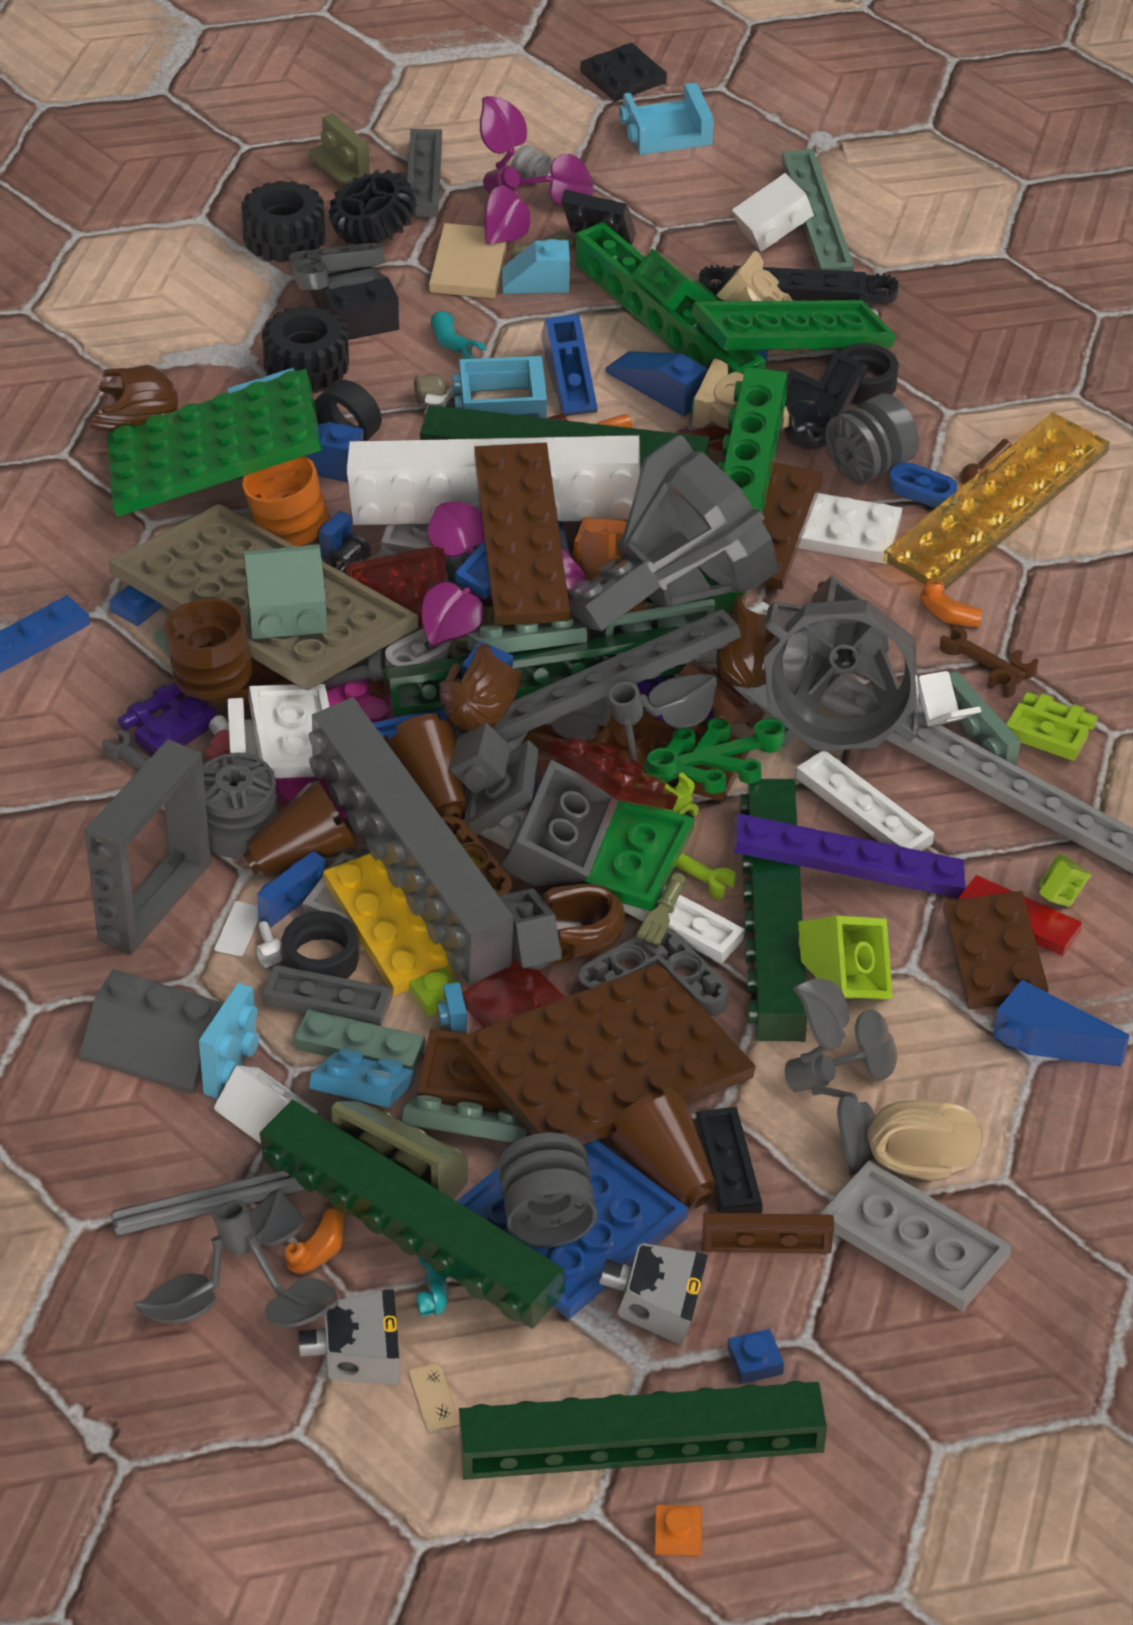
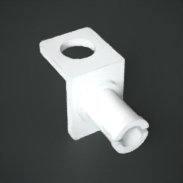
(938, 700)

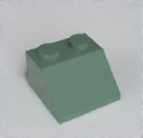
(285, 591)

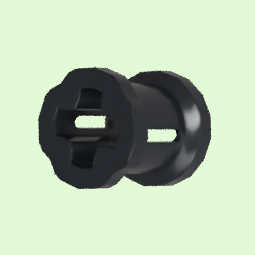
(346, 552)

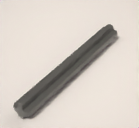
(201, 1201)

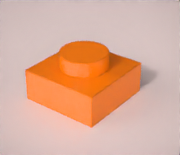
(678, 1530)

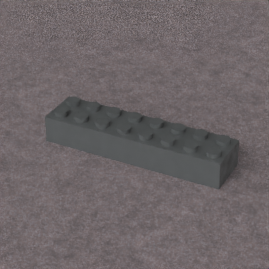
(411, 841)

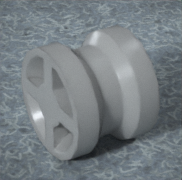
(531, 163)

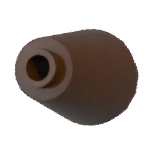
(426, 752)
(298, 829)
(666, 1146)

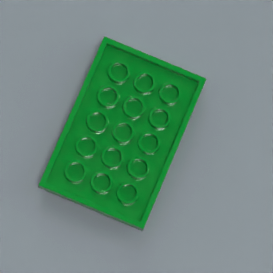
(212, 442)

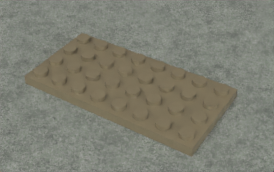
(207, 561)

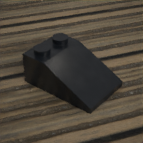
(362, 300)

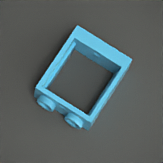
(502, 374)

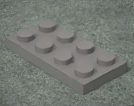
(917, 1235)

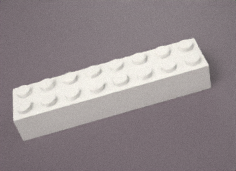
(411, 477)

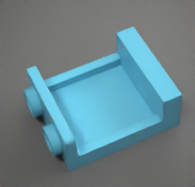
(668, 124)

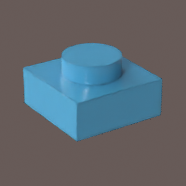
(452, 1010)

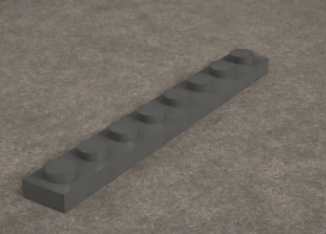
(632, 666)

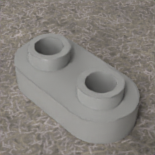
(415, 650)

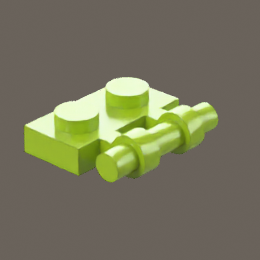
(1051, 725)

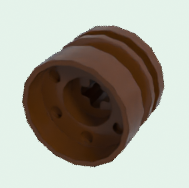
(208, 648)

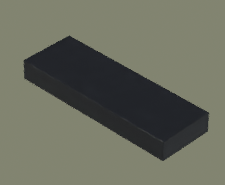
(729, 1161)

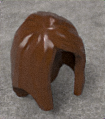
(141, 394)
(743, 659)
(483, 691)
(586, 919)

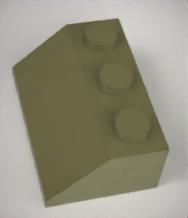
(405, 1145)

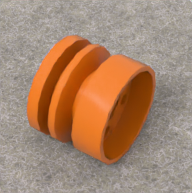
(288, 500)

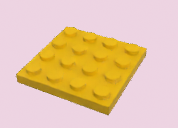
(384, 922)

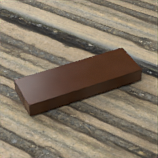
(767, 1232)

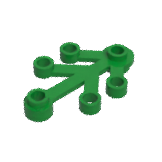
(669, 763)

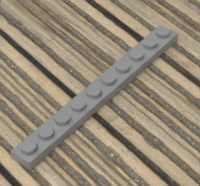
(996, 777)

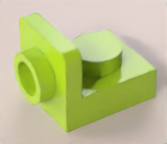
(1063, 881)

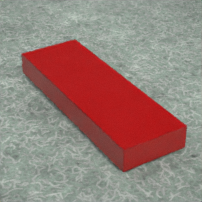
(1050, 927)

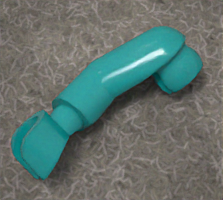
(447, 338)
(435, 1299)

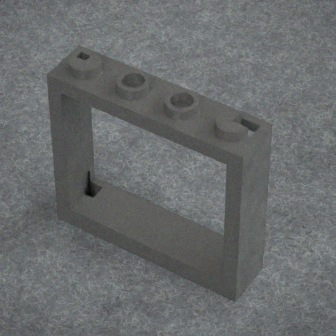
(168, 779)

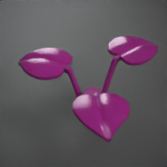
(505, 215)
(445, 608)

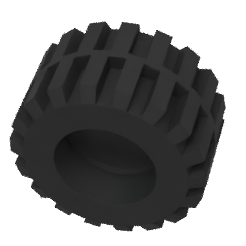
(282, 220)
(308, 341)

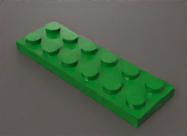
(791, 324)

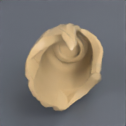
(925, 1138)

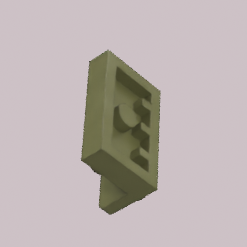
(342, 151)

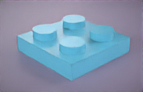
(228, 1040)

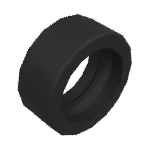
(878, 360)
(357, 402)
(321, 926)

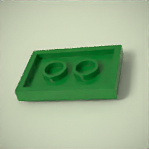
(640, 852)

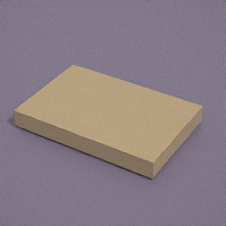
(467, 263)

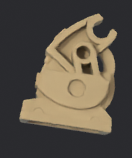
(752, 283)
(717, 397)

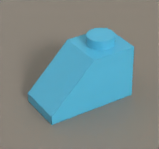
(539, 269)

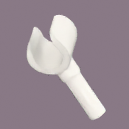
(439, 400)
(268, 952)

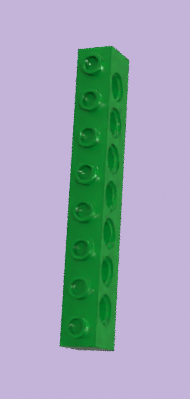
(612, 262)
(752, 443)

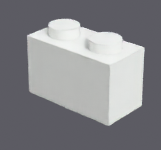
(773, 212)

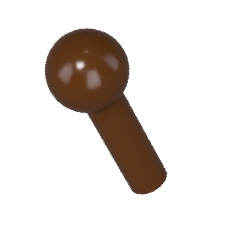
(972, 469)

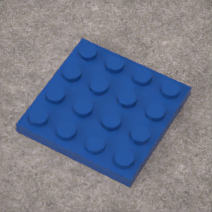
(628, 1214)

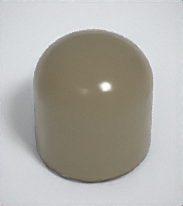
(429, 384)

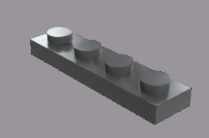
(425, 170)

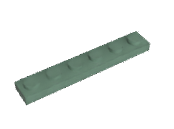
(822, 229)

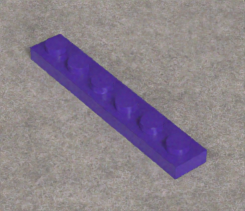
(848, 855)

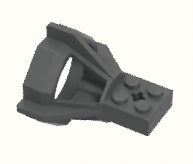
(679, 524)
(842, 638)

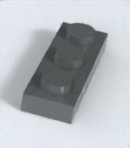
(343, 997)

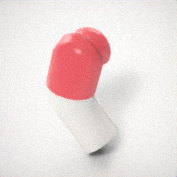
(221, 741)

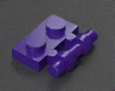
(180, 721)

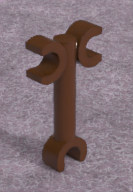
(1002, 672)

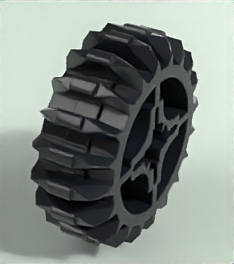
(372, 207)

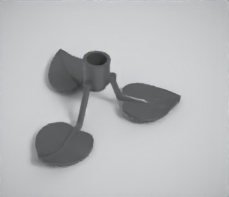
(679, 700)
(827, 1017)
(240, 1232)

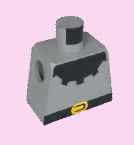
(657, 1288)
(358, 1339)

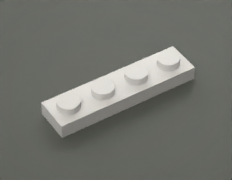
(863, 803)

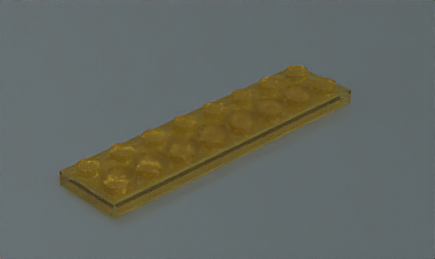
(996, 501)

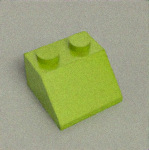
(849, 953)

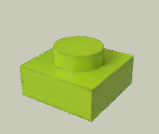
(429, 989)

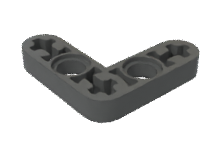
(312, 266)
(647, 955)

